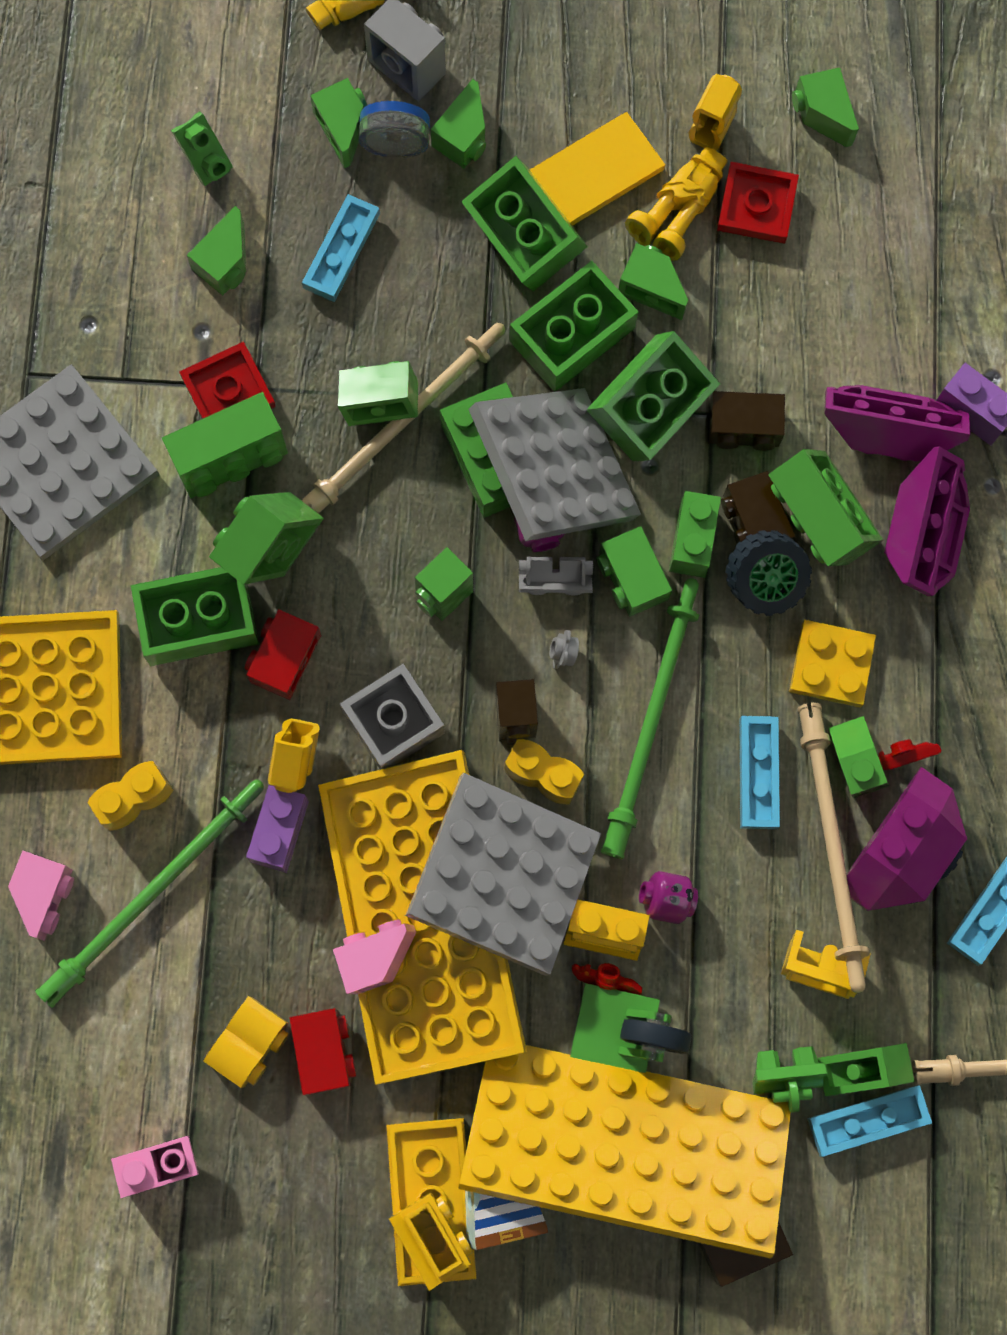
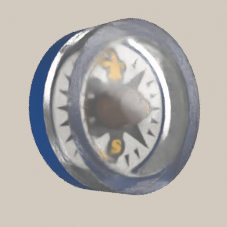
(394, 129)

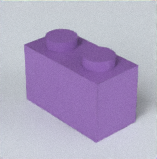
(979, 398)
(277, 829)

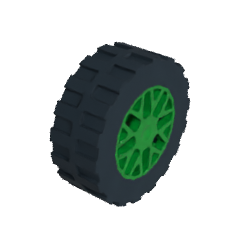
(768, 572)

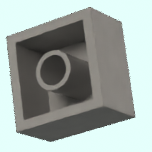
(405, 48)
(392, 718)

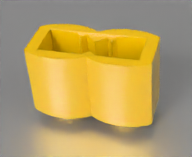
(715, 111)
(293, 755)
(534, 767)
(122, 801)
(247, 1042)

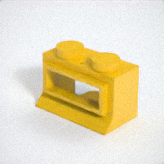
(607, 930)
(818, 969)
(416, 1248)

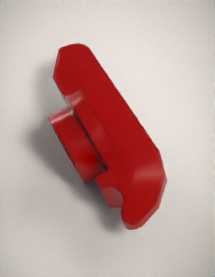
(905, 753)
(606, 977)

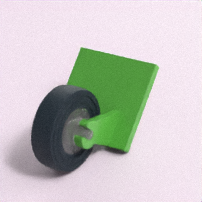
(624, 1030)

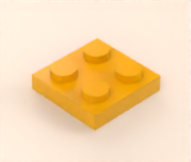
(832, 663)

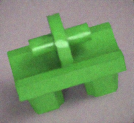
(202, 149)
(789, 1082)

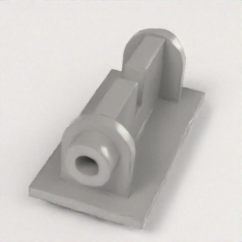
(571, 578)

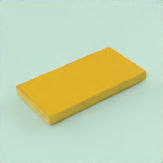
(598, 168)
(424, 1161)

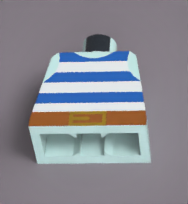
(500, 1221)

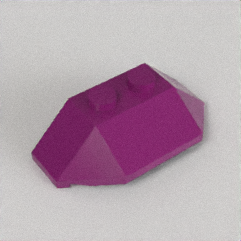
(894, 422)
(929, 522)
(909, 847)

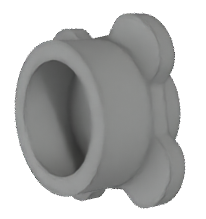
(564, 650)

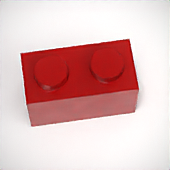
(282, 654)
(321, 1051)

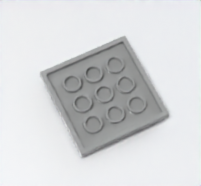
(65, 462)
(554, 463)
(504, 874)

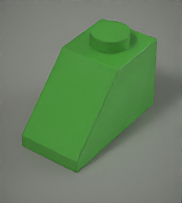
(826, 105)
(338, 114)
(461, 128)
(221, 254)
(653, 281)
(858, 757)
(867, 1069)

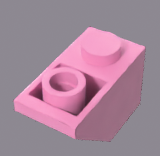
(37, 892)
(373, 959)
(154, 1166)

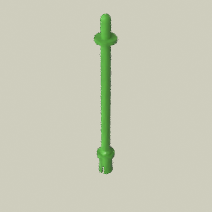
(623, 817)
(74, 969)

